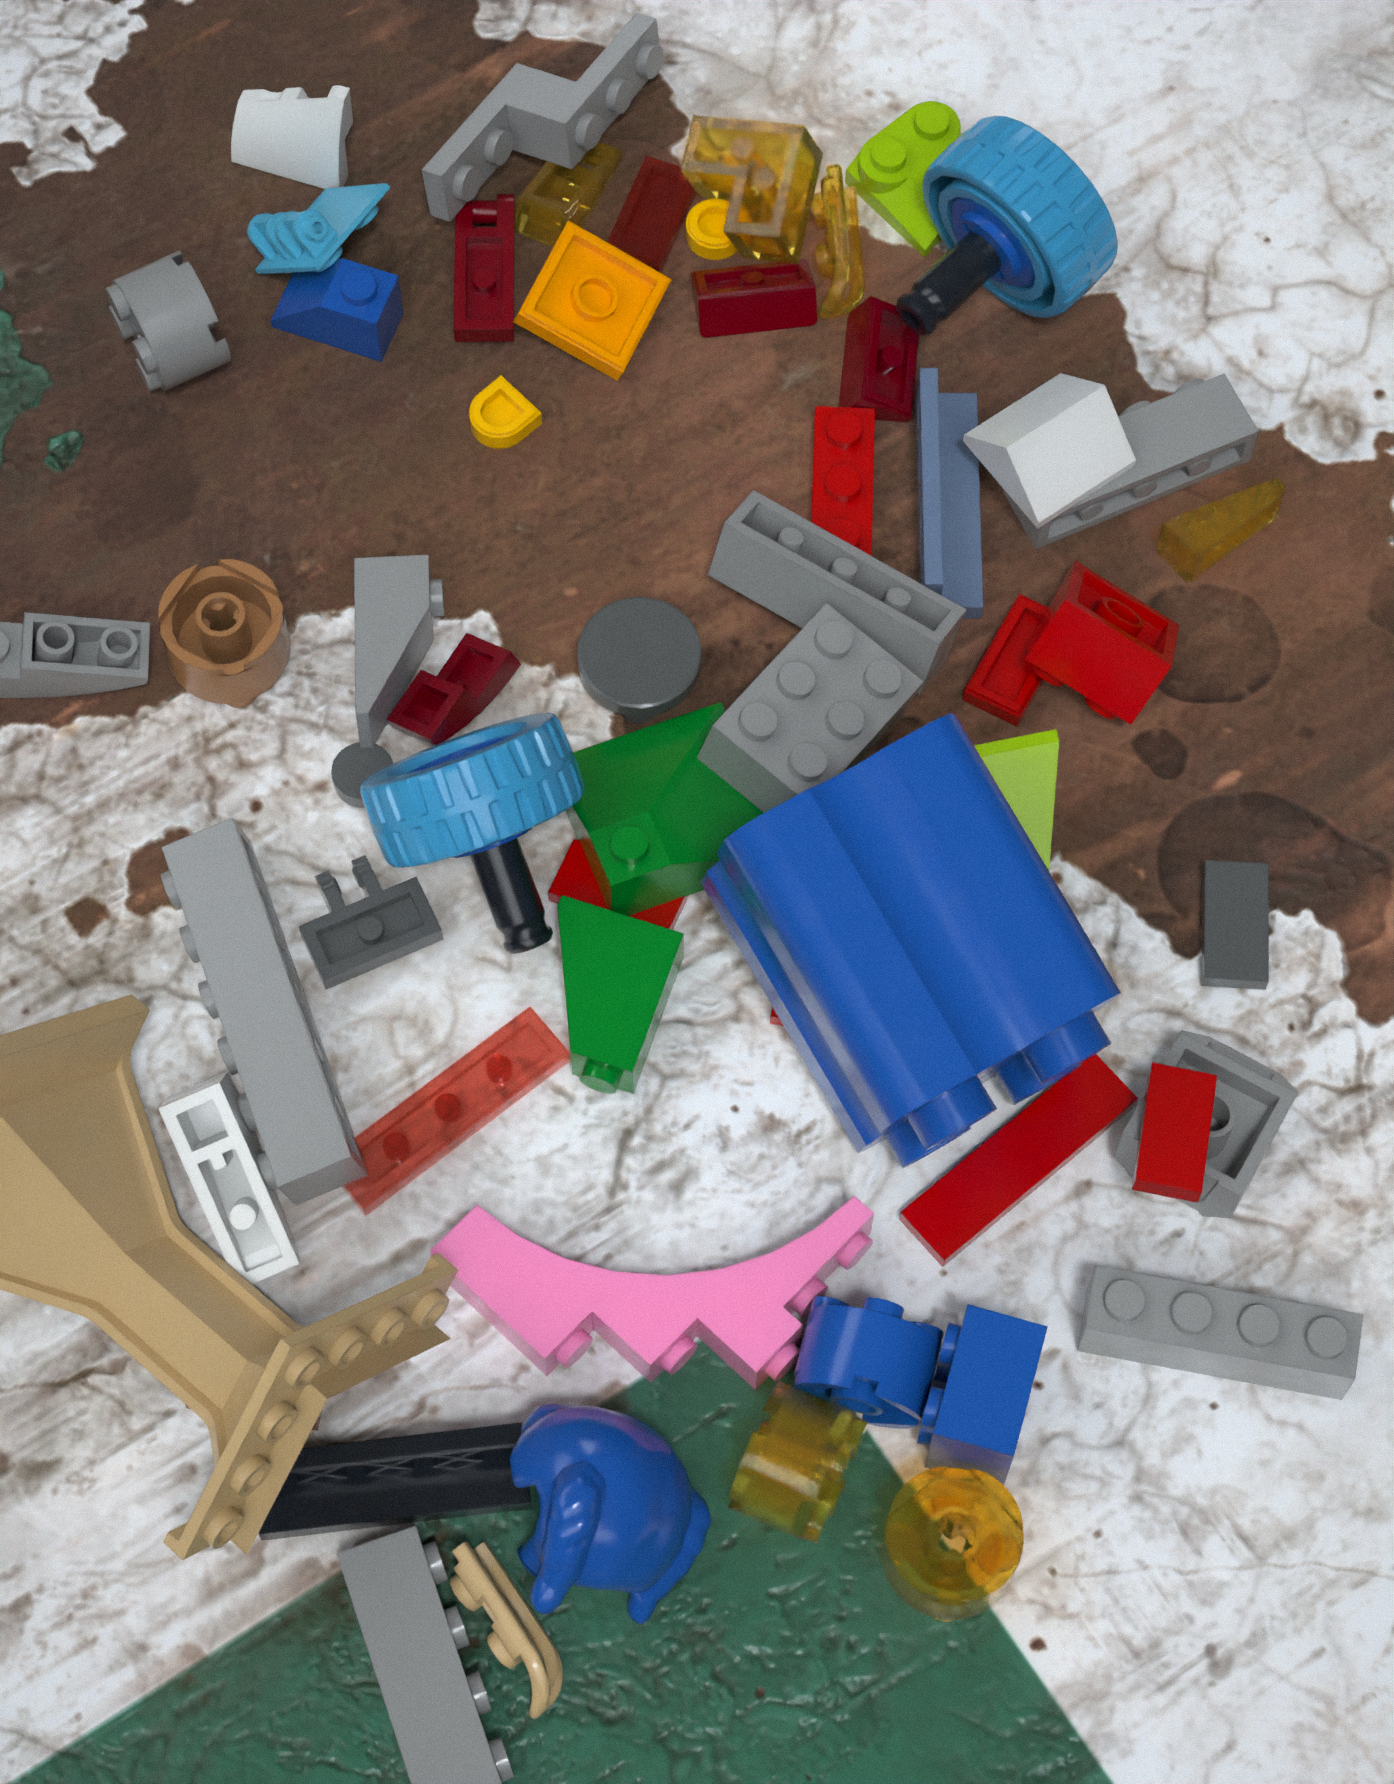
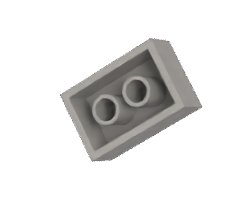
(809, 713)

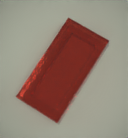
(653, 213)

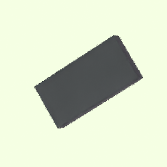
(1235, 924)

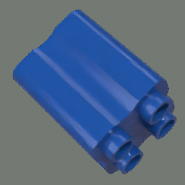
(912, 942)

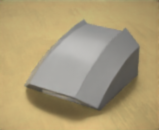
(1245, 1119)

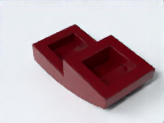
(464, 687)

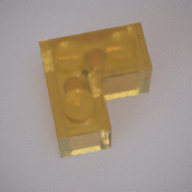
(766, 176)

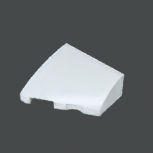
(294, 134)

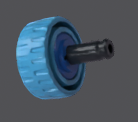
(1013, 222)
(476, 802)

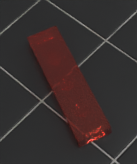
(454, 1107)

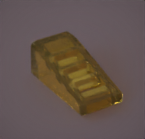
(543, 216)
(1211, 532)

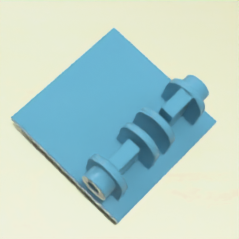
(314, 236)

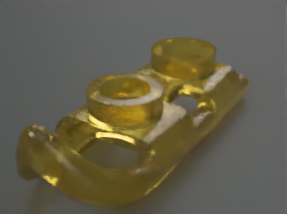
(842, 252)

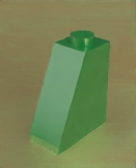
(615, 990)

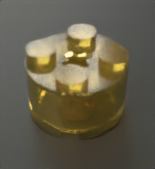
(797, 1463)
(954, 1504)

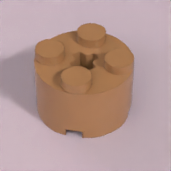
(224, 632)

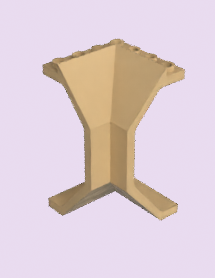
(101, 1237)

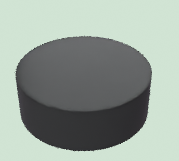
(353, 767)

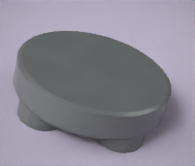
(639, 657)

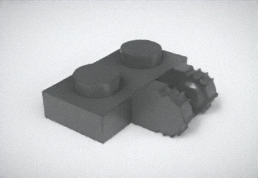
(370, 930)

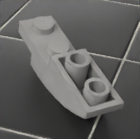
(71, 656)

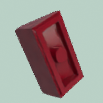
(754, 298)
(879, 362)

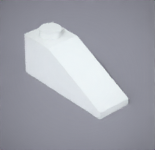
(227, 1179)

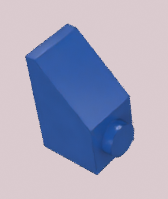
(343, 308)

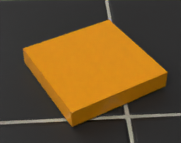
(592, 300)

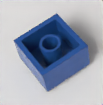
(986, 1393)

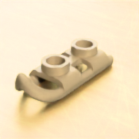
(517, 1632)

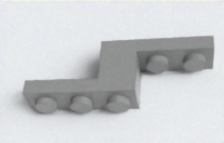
(542, 117)

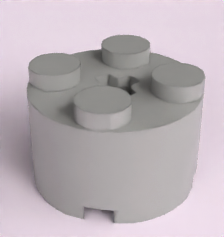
(169, 322)

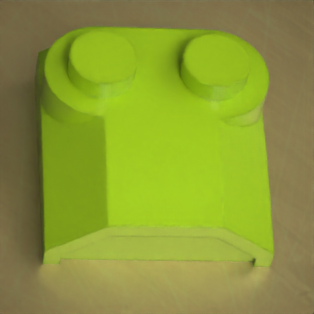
(893, 166)

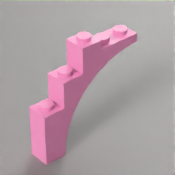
(651, 1319)

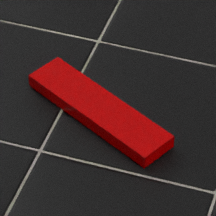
(1017, 1159)

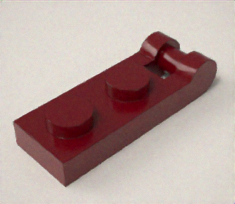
(485, 271)

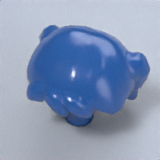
(610, 1507)

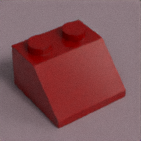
(1103, 644)

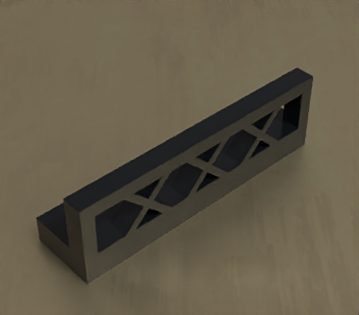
(398, 1482)

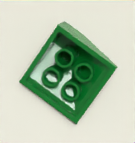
(654, 812)

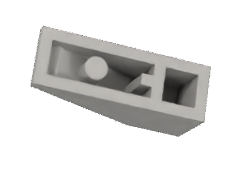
(391, 633)

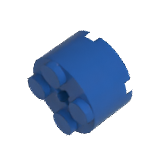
(869, 1360)

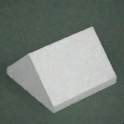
(1054, 446)

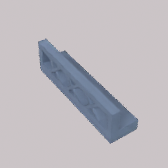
(948, 495)

